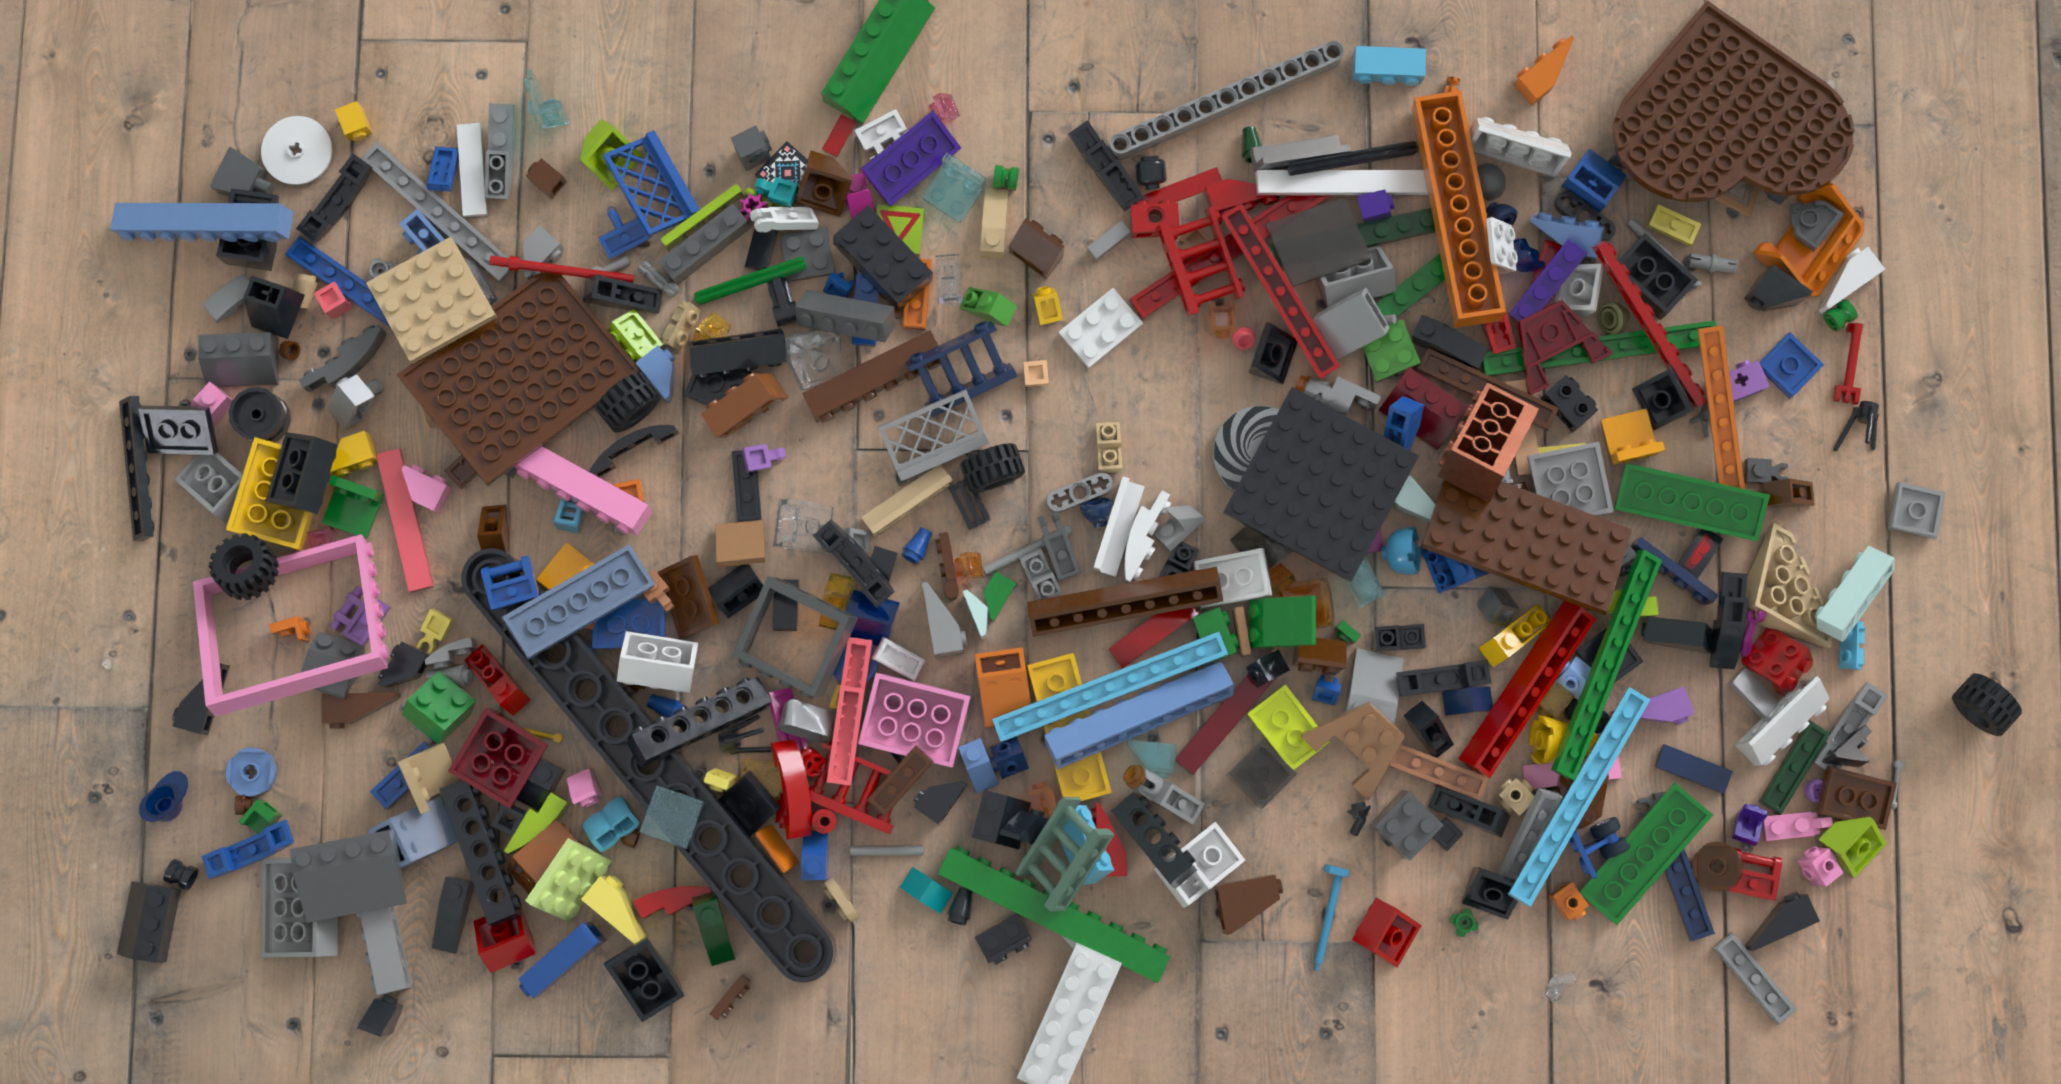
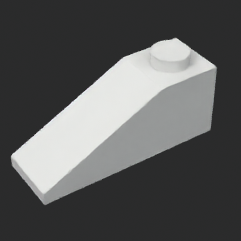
(1852, 275)

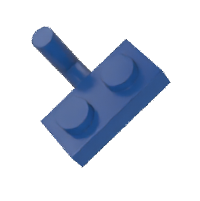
(623, 236)

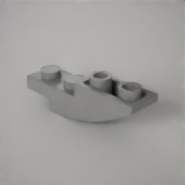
(500, 151)

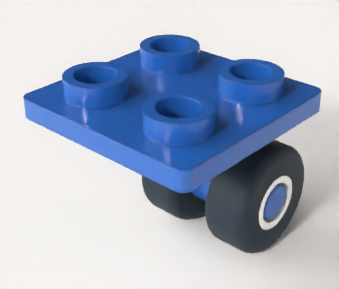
(1609, 844)

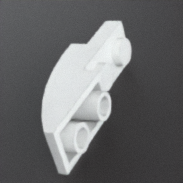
(1138, 544)

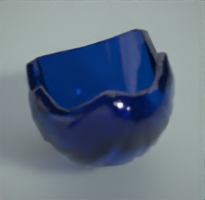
(1526, 256)

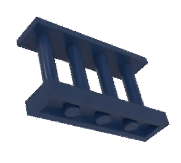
(980, 382)

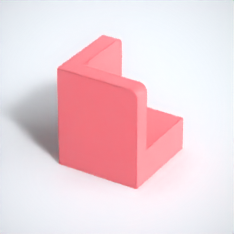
(332, 300)

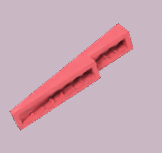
(849, 711)

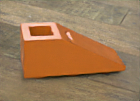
(1541, 78)

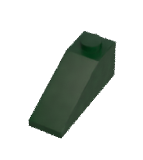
(713, 928)

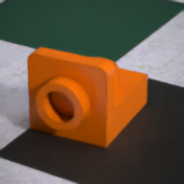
(286, 628)

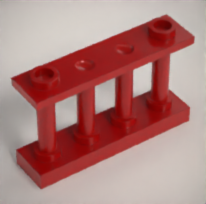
(1185, 279)
(838, 801)

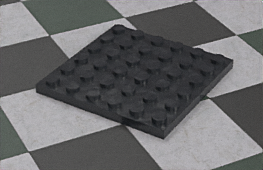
(1321, 484)

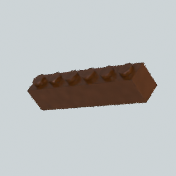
(868, 379)

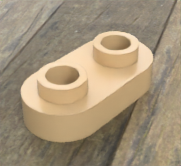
(835, 892)

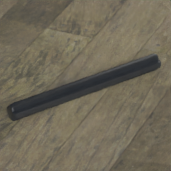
(1352, 158)

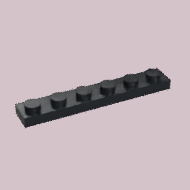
(136, 471)

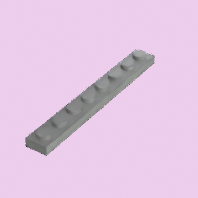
(435, 209)

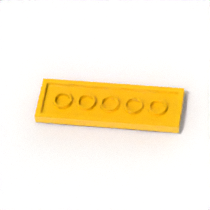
(1087, 776)

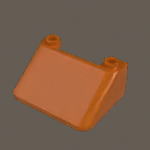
(1816, 267)

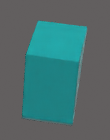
(926, 890)

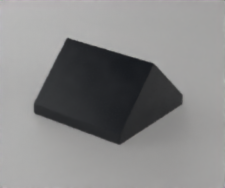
(1273, 354)
(1663, 399)
(1489, 893)

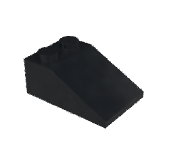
(246, 253)
(644, 979)

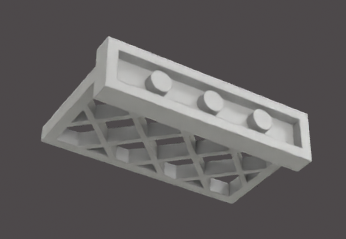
(940, 454)

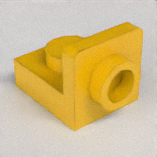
(1047, 305)

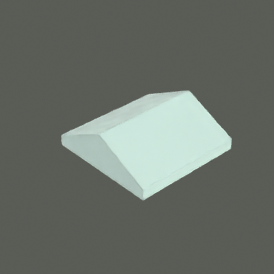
(978, 612)

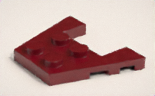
(1550, 333)

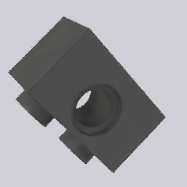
(752, 147)

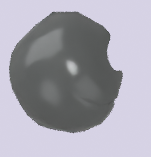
(1491, 181)

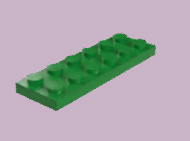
(1691, 501)
(1653, 847)

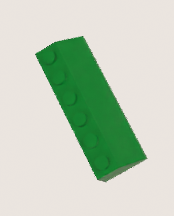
(875, 56)

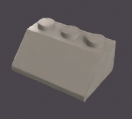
(1374, 275)

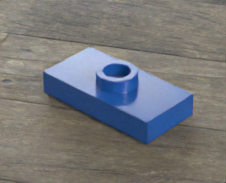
(442, 169)

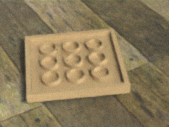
(431, 300)

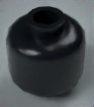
(1151, 172)

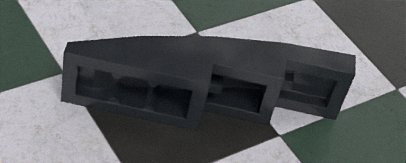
(1105, 165)

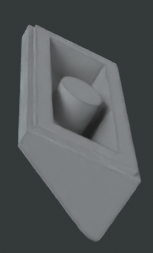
(1753, 693)

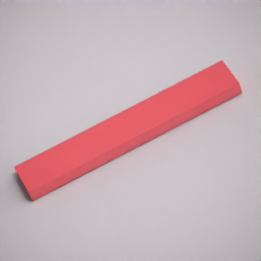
(404, 521)

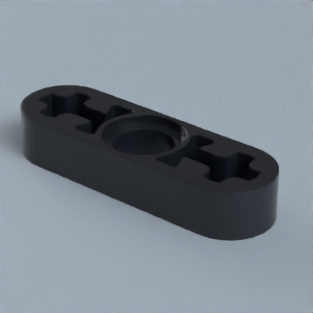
(1575, 200)

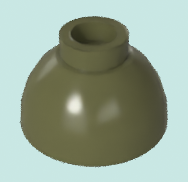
(1613, 317)

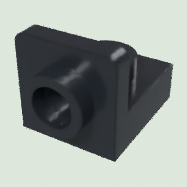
(1267, 668)

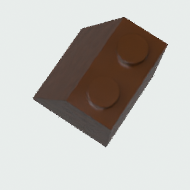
(1245, 899)

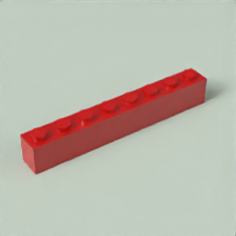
(1280, 291)
(1527, 689)

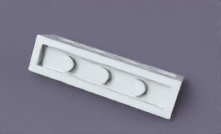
(1118, 528)

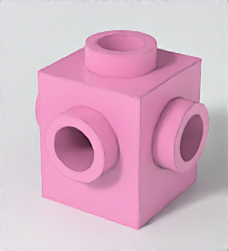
(1820, 866)

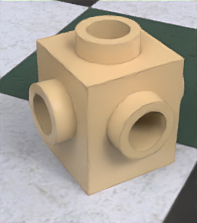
(1521, 805)

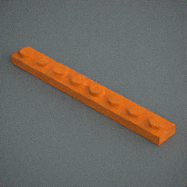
(1720, 406)

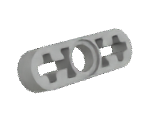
(1083, 483)

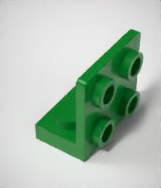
(352, 507)

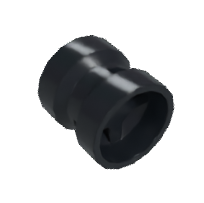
(180, 874)

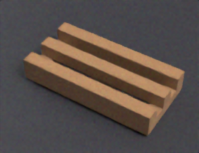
(1241, 631)

